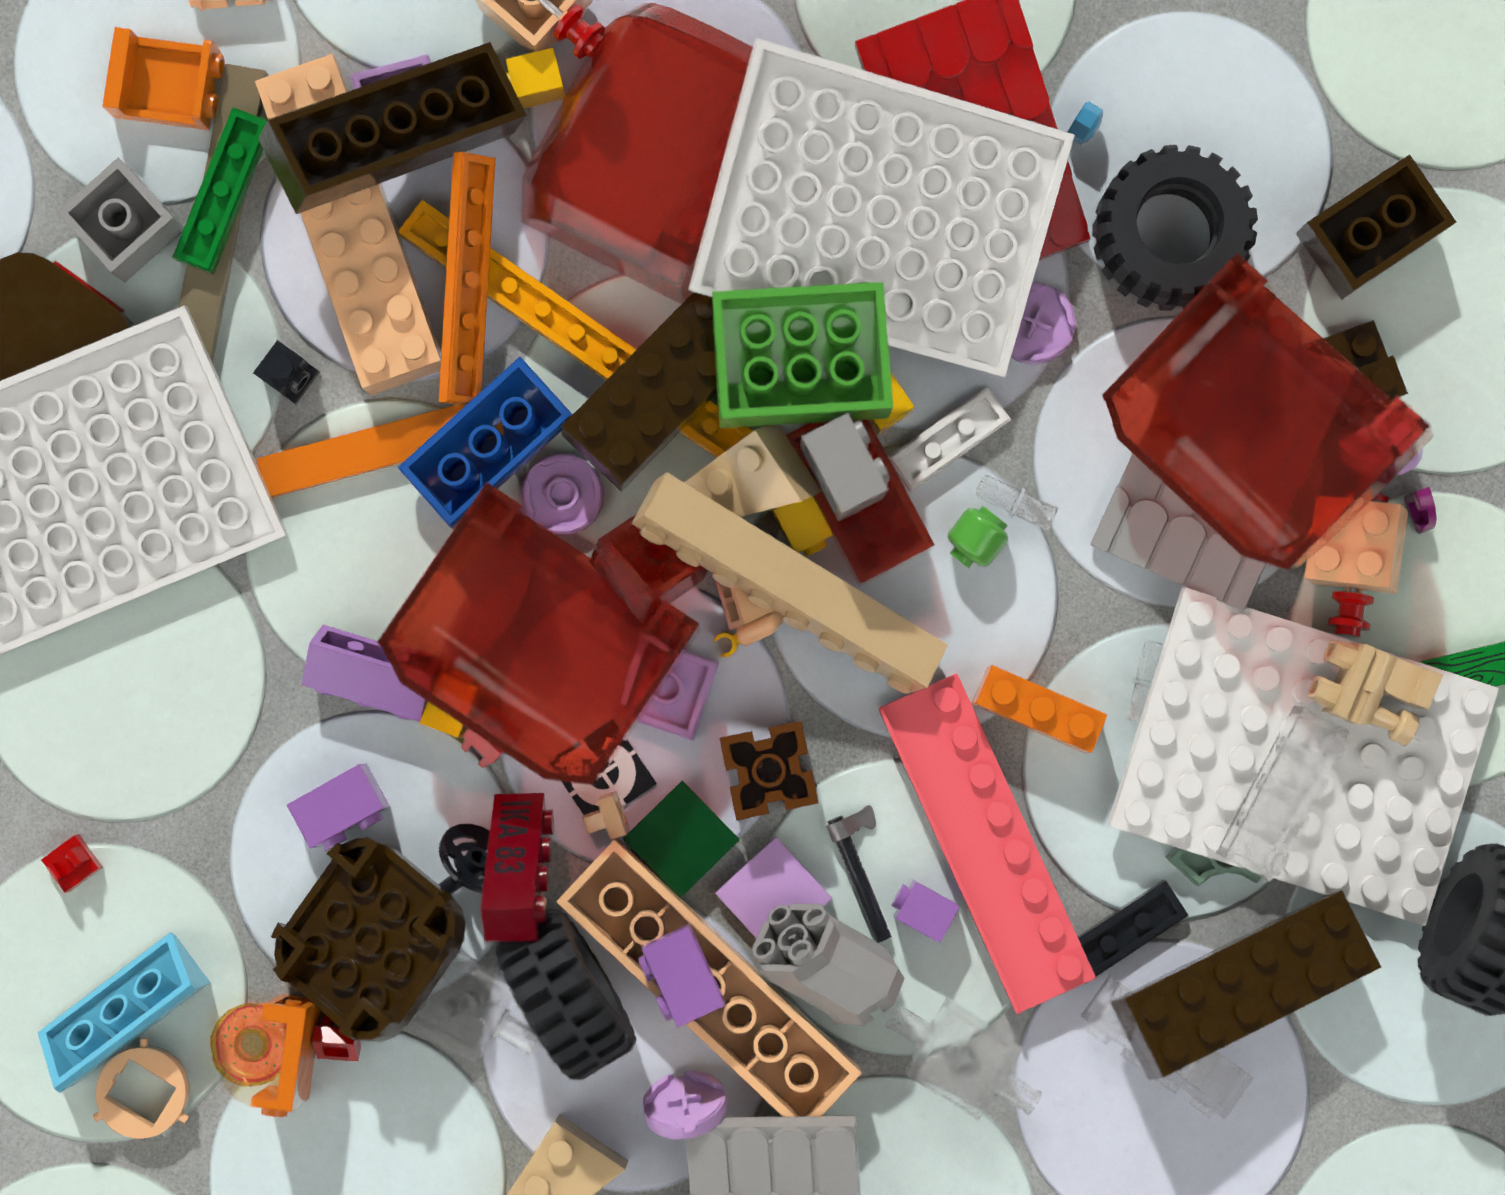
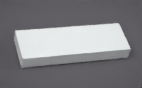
(949, 439)

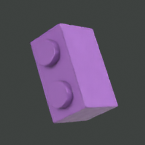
(339, 806)
(682, 976)

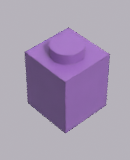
(924, 910)

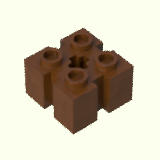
(790, 785)

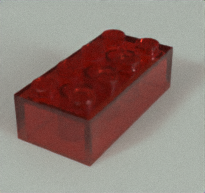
(880, 534)

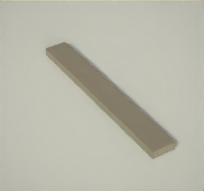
(202, 291)

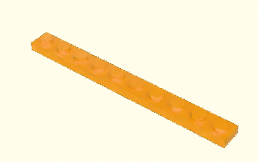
(557, 321)

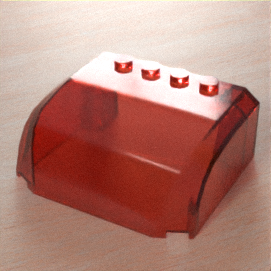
(640, 147)
(1261, 421)
(532, 644)

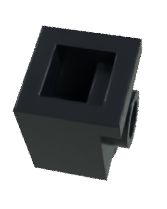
(286, 372)

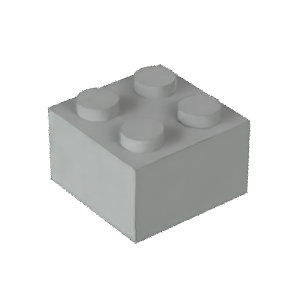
(120, 220)
(844, 466)

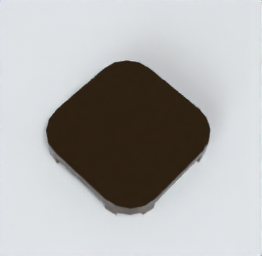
(47, 313)
(369, 940)

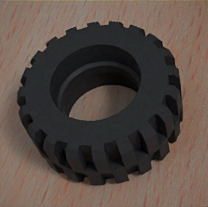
(1182, 175)
(1466, 933)
(566, 997)

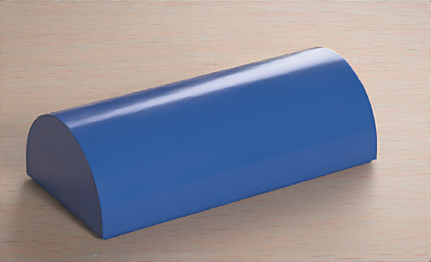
(461, 459)

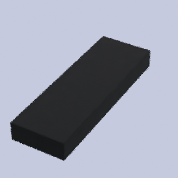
(1131, 927)

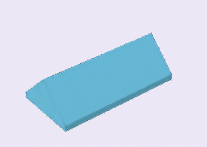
(120, 1011)

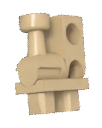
(1362, 682)

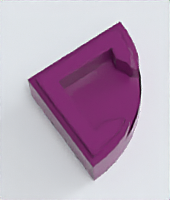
(1422, 510)

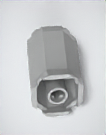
(827, 963)

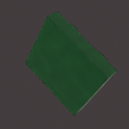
(681, 839)

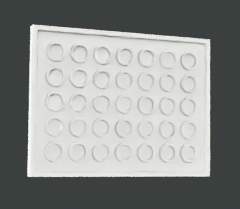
(886, 184)
(120, 477)
(1217, 712)

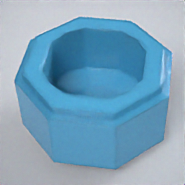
(1086, 123)

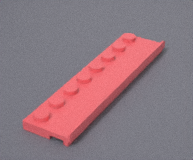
(986, 843)

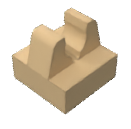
(608, 816)

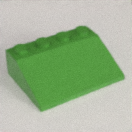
(801, 354)

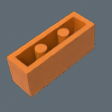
(1039, 709)

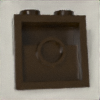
(1366, 351)

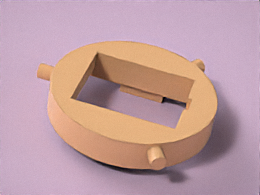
(127, 1121)

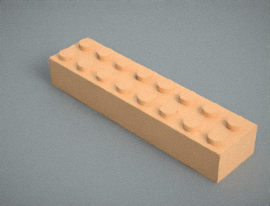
(361, 255)
(756, 1029)

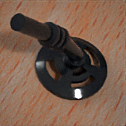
(471, 865)

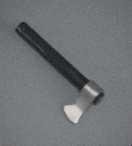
(840, 831)

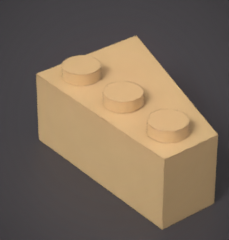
(756, 474)
(568, 1164)

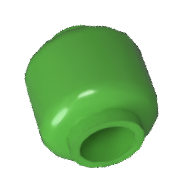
(977, 537)

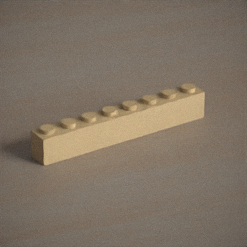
(788, 584)

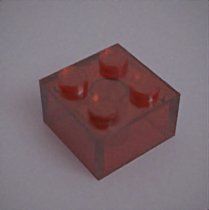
(641, 570)

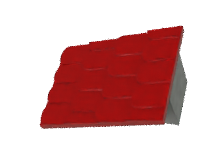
(985, 58)

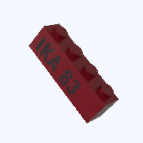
(516, 867)

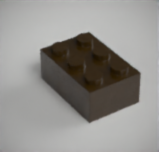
(1375, 227)

